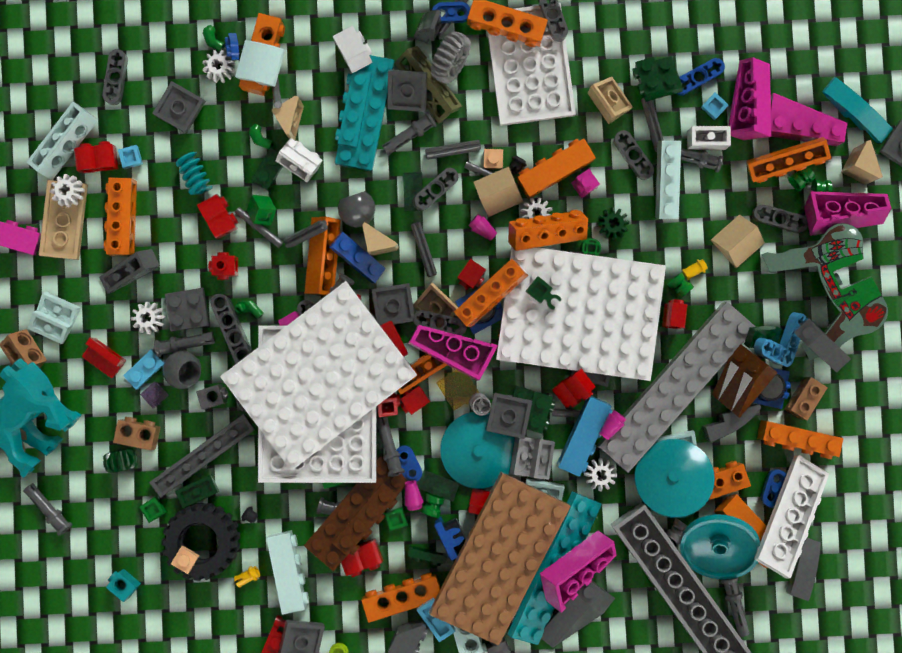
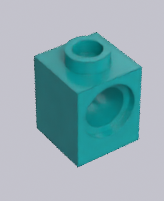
(131, 584)

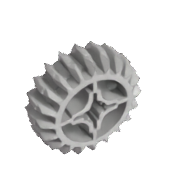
(450, 57)

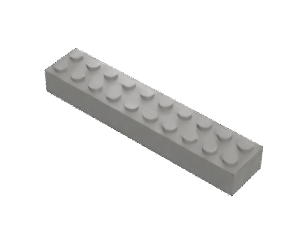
(677, 385)
(677, 582)

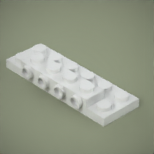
(792, 516)

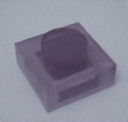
(154, 394)

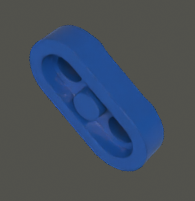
(451, 10)
(231, 46)
(410, 463)
(772, 487)

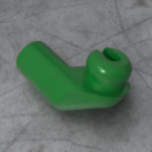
(208, 33)
(257, 138)
(248, 307)

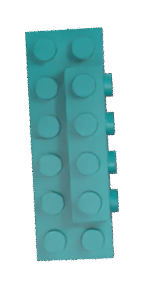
(363, 114)

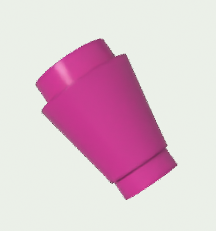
(482, 227)
(612, 425)
(413, 497)

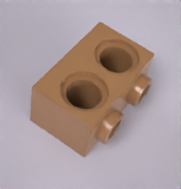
(22, 346)
(805, 398)
(136, 438)

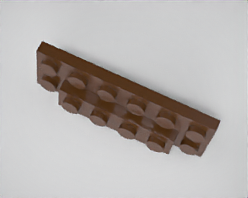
(355, 517)

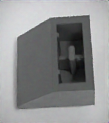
(408, 636)

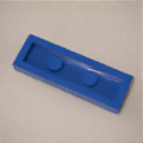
(357, 257)

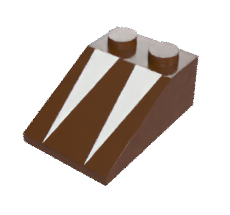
(742, 380)

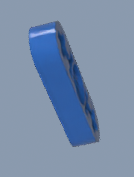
(713, 74)

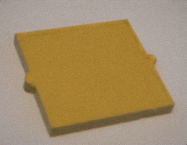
(457, 388)

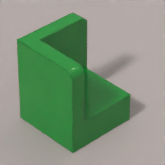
(261, 210)

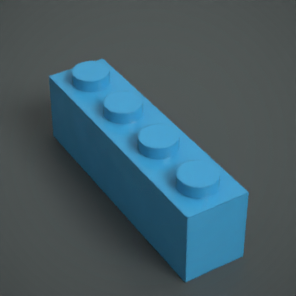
(583, 436)

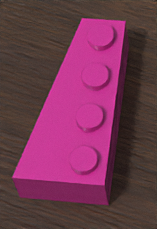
(751, 101)
(803, 123)
(855, 209)
(18, 238)
(459, 352)
(576, 569)

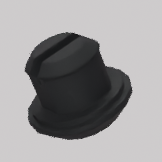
(517, 163)
(249, 515)

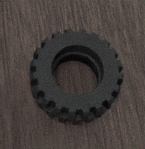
(222, 526)

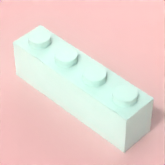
(668, 179)
(287, 572)

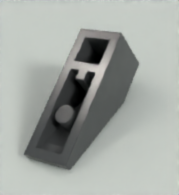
(129, 270)
(822, 344)

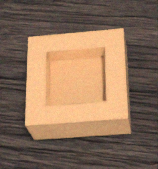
(493, 159)
(185, 559)

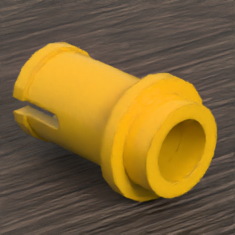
(695, 269)
(247, 576)

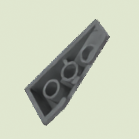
(586, 607)

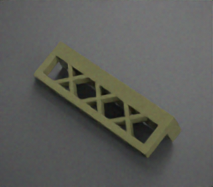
(440, 91)

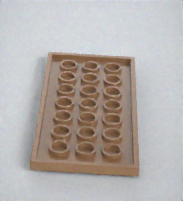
(499, 559)

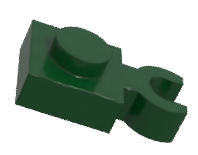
(541, 291)

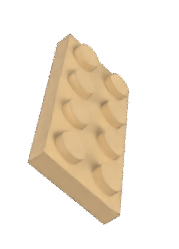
(62, 227)

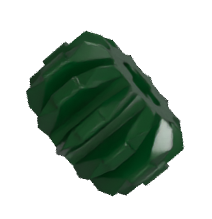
(608, 217)
(120, 460)

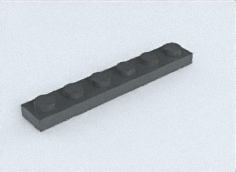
(202, 455)

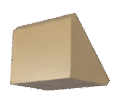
(609, 99)
(290, 116)
(863, 164)
(498, 191)
(738, 240)
(377, 242)
(435, 301)

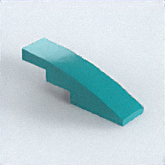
(857, 109)

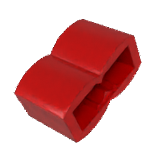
(96, 158)
(217, 216)
(674, 314)
(574, 388)
(365, 557)

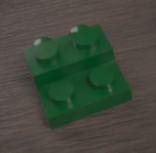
(657, 78)
(541, 406)

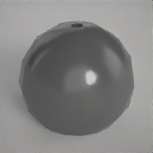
(357, 209)
(181, 370)

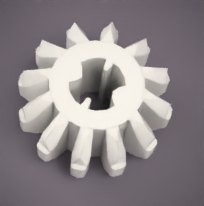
(211, 64)
(63, 185)
(535, 206)
(142, 323)
(594, 477)

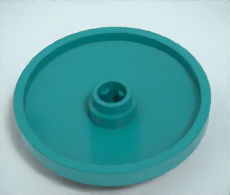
(473, 454)
(674, 478)
(720, 546)

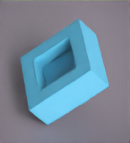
(714, 106)
(130, 157)

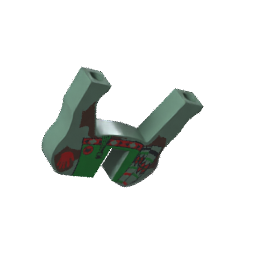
(859, 303)

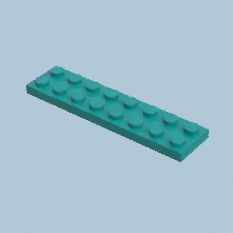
(535, 610)

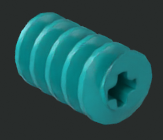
(192, 174)

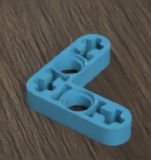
(786, 350)

